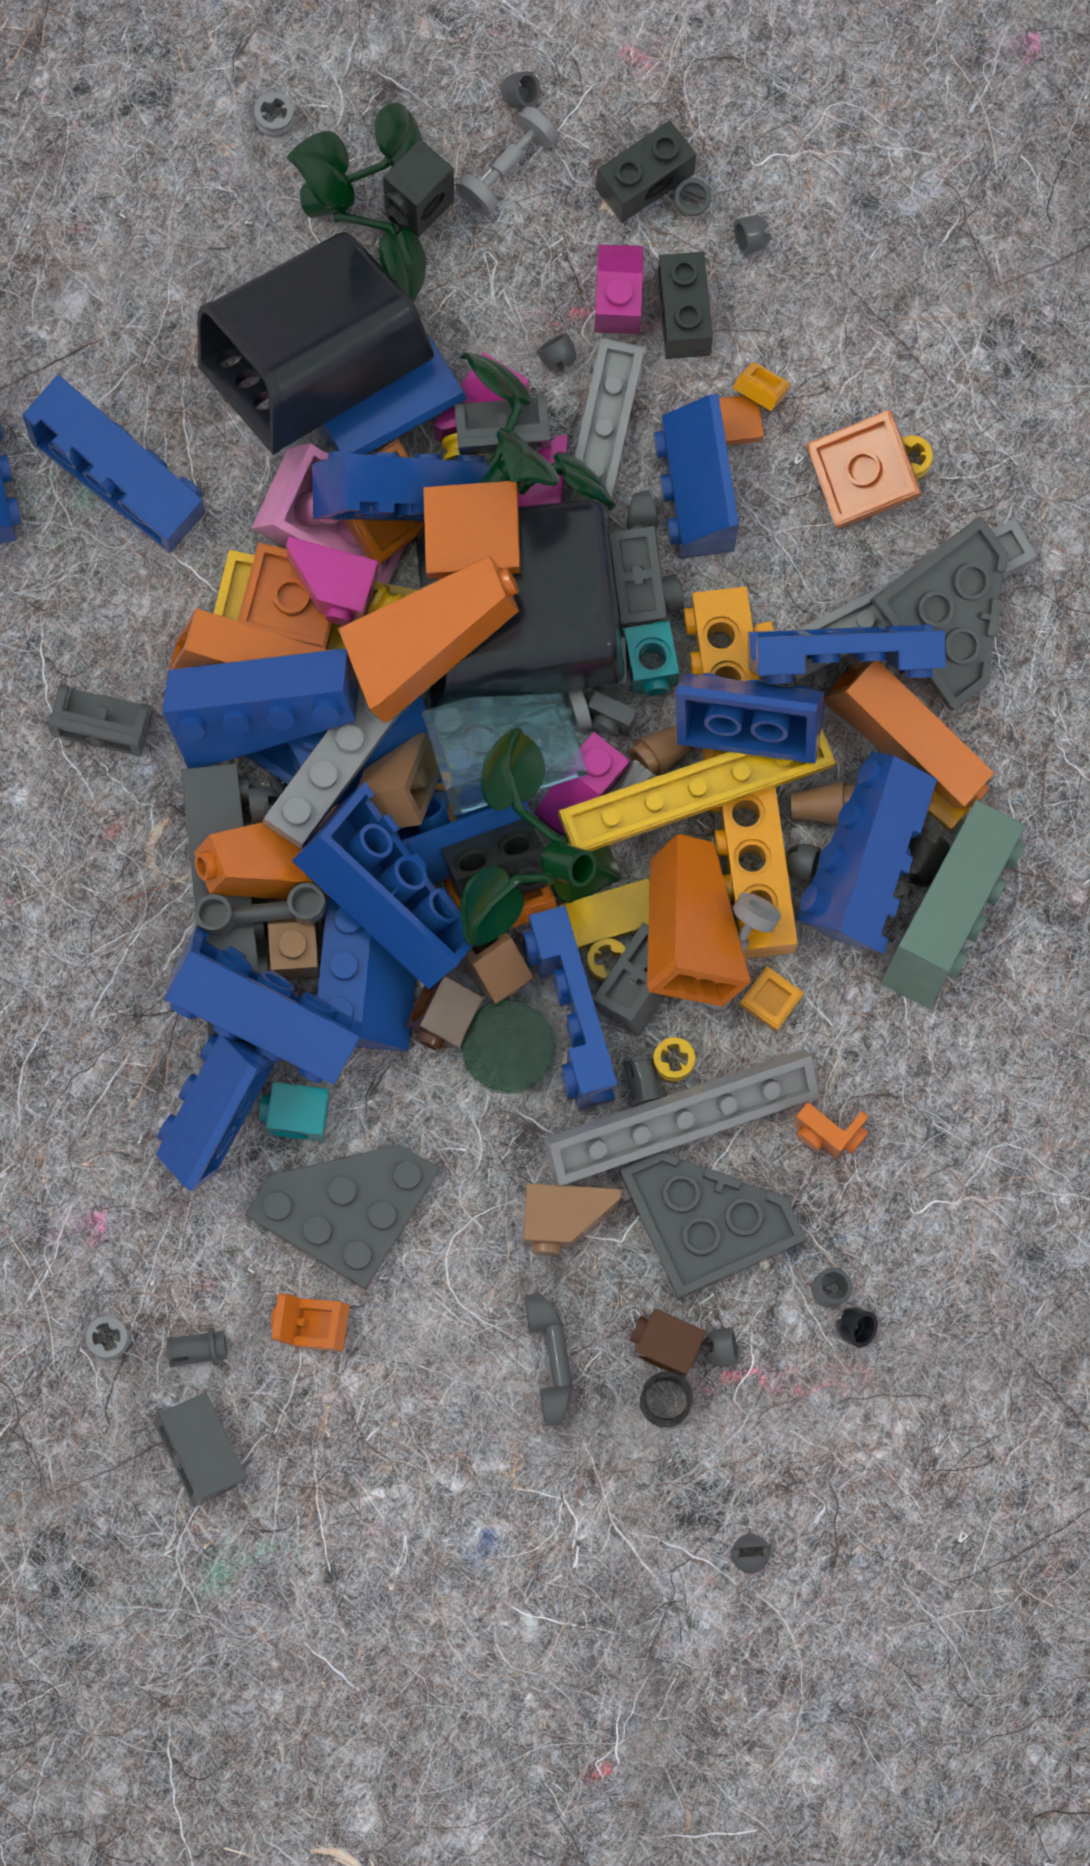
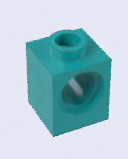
(651, 639)
(295, 1111)

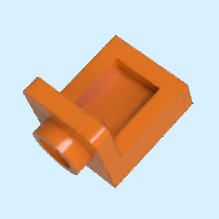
(820, 1131)
(309, 1323)

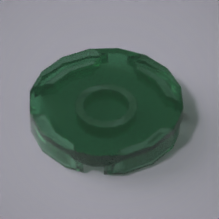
(508, 1047)

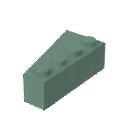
(954, 904)

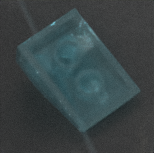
(471, 726)

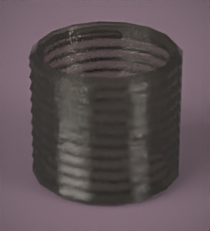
(928, 855)
(675, 1378)

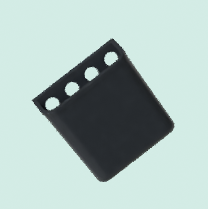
(315, 334)
(566, 615)

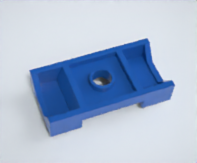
(907, 647)
(553, 949)

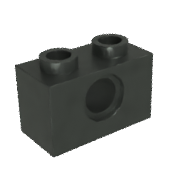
(645, 171)
(418, 189)

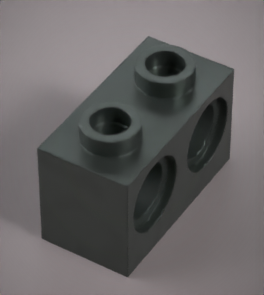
(685, 305)
(510, 847)

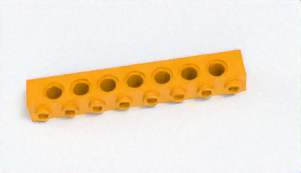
(730, 613)

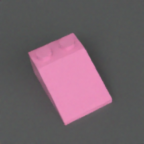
(289, 510)

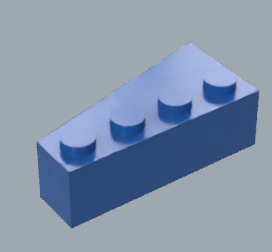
(113, 464)
(385, 484)
(257, 703)
(868, 853)
(385, 887)
(261, 1010)

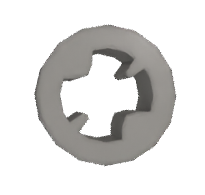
(269, 102)
(115, 1326)

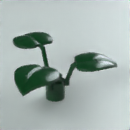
(329, 191)
(520, 461)
(490, 900)

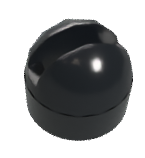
(867, 1326)

